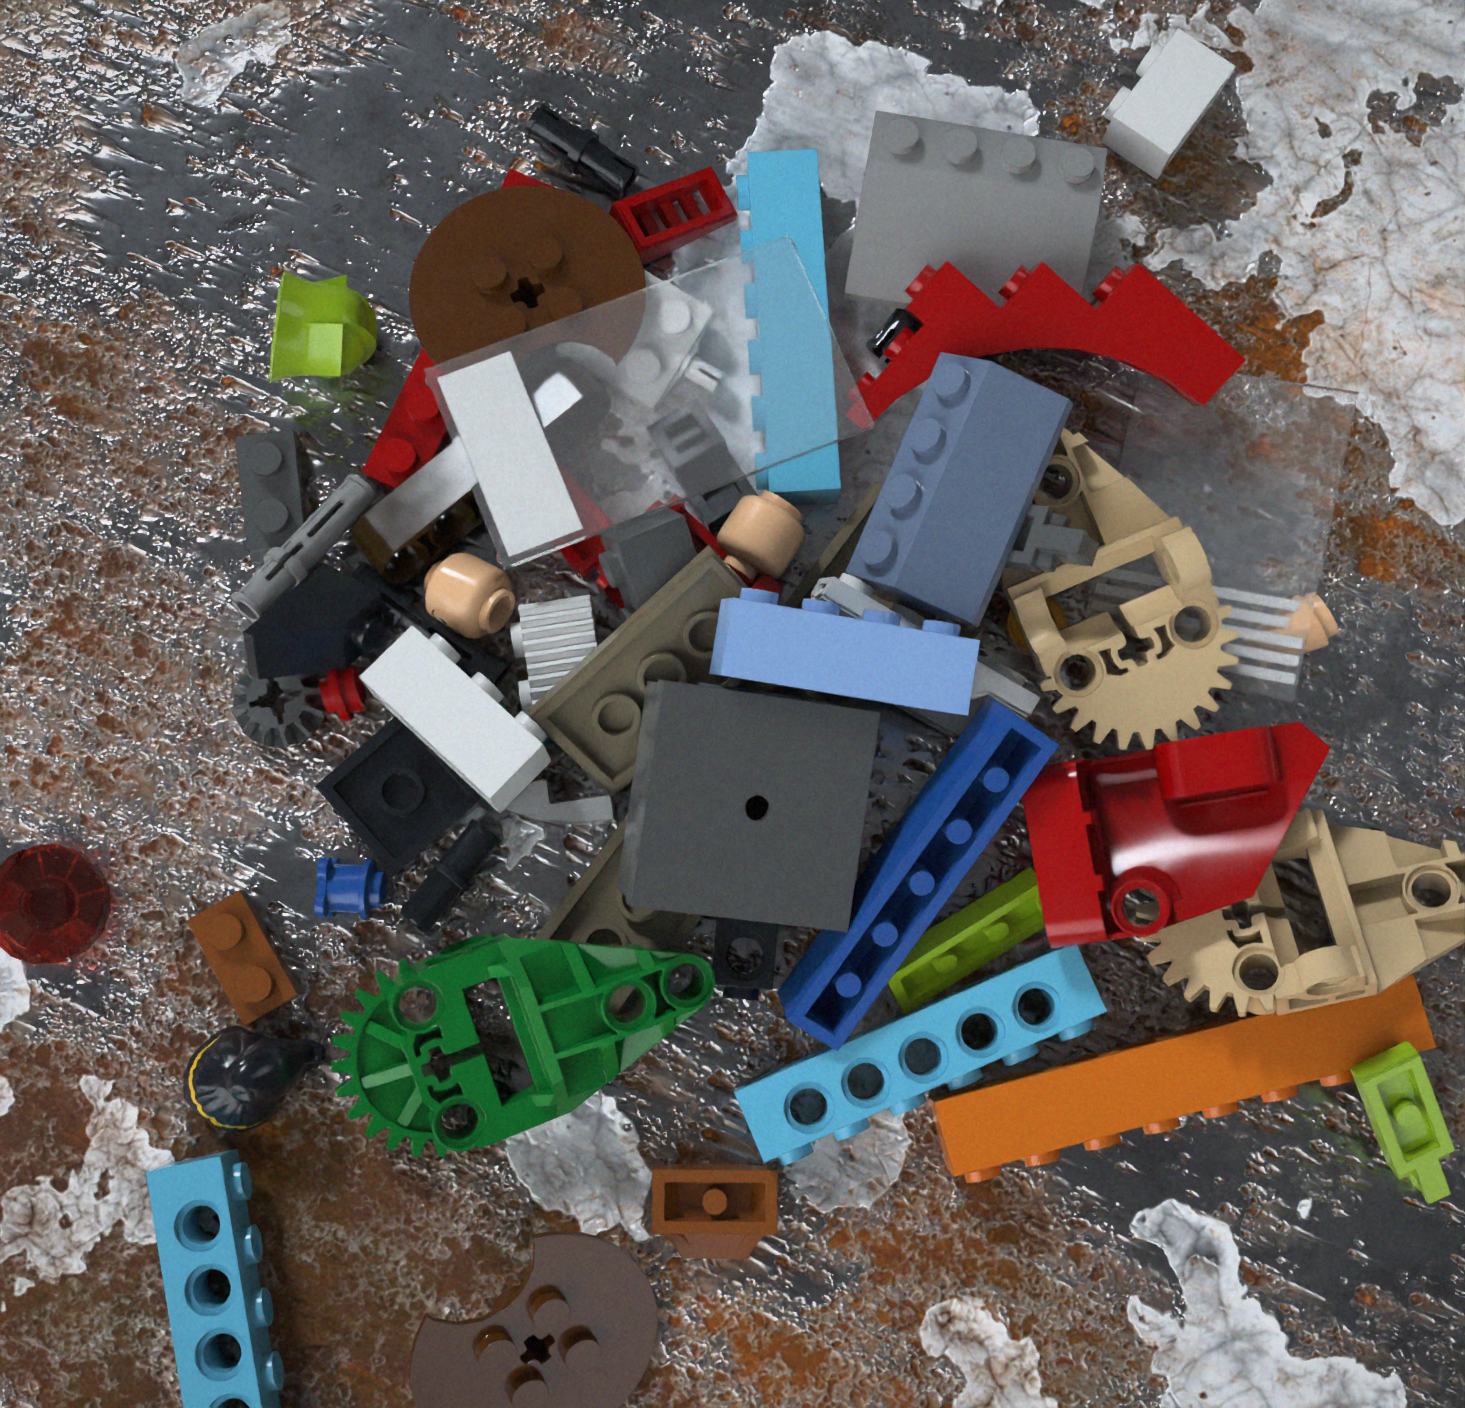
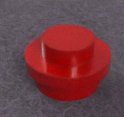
(343, 692)

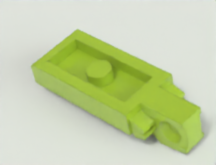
(1406, 1117)

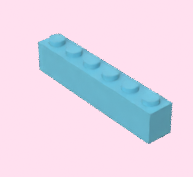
(785, 201)

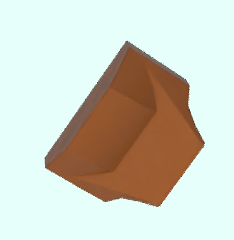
(714, 1208)

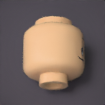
(761, 536)
(469, 595)

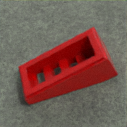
(651, 243)

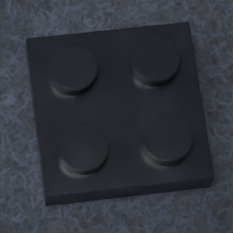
(398, 796)

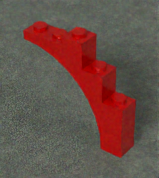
(1130, 322)

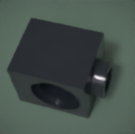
(744, 985)

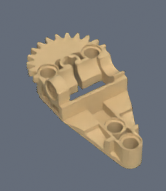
(1168, 672)
(1369, 908)

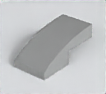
(539, 804)

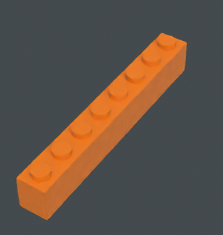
(1167, 1078)

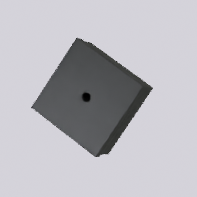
(747, 805)

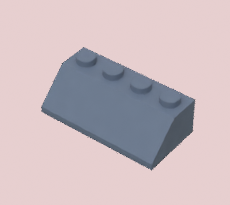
(959, 488)

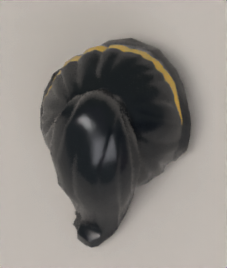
(245, 1076)

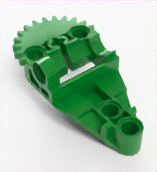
(560, 1017)

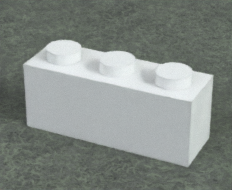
(458, 716)

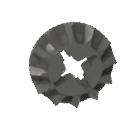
(262, 724)

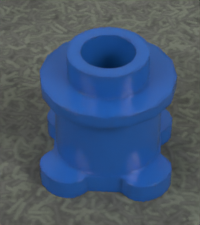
(349, 888)

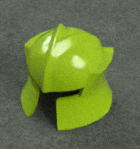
(320, 329)

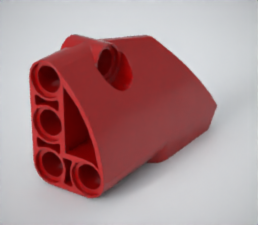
(1177, 820)

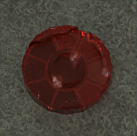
(51, 904)

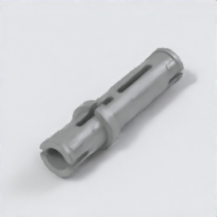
(290, 563)

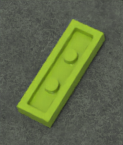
(968, 940)

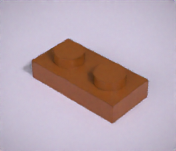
(244, 957)

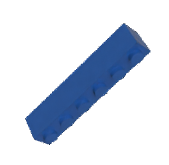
(916, 871)

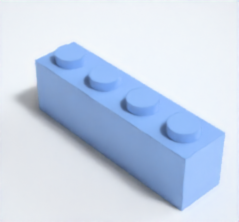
(843, 654)

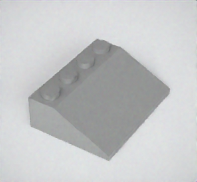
(972, 201)

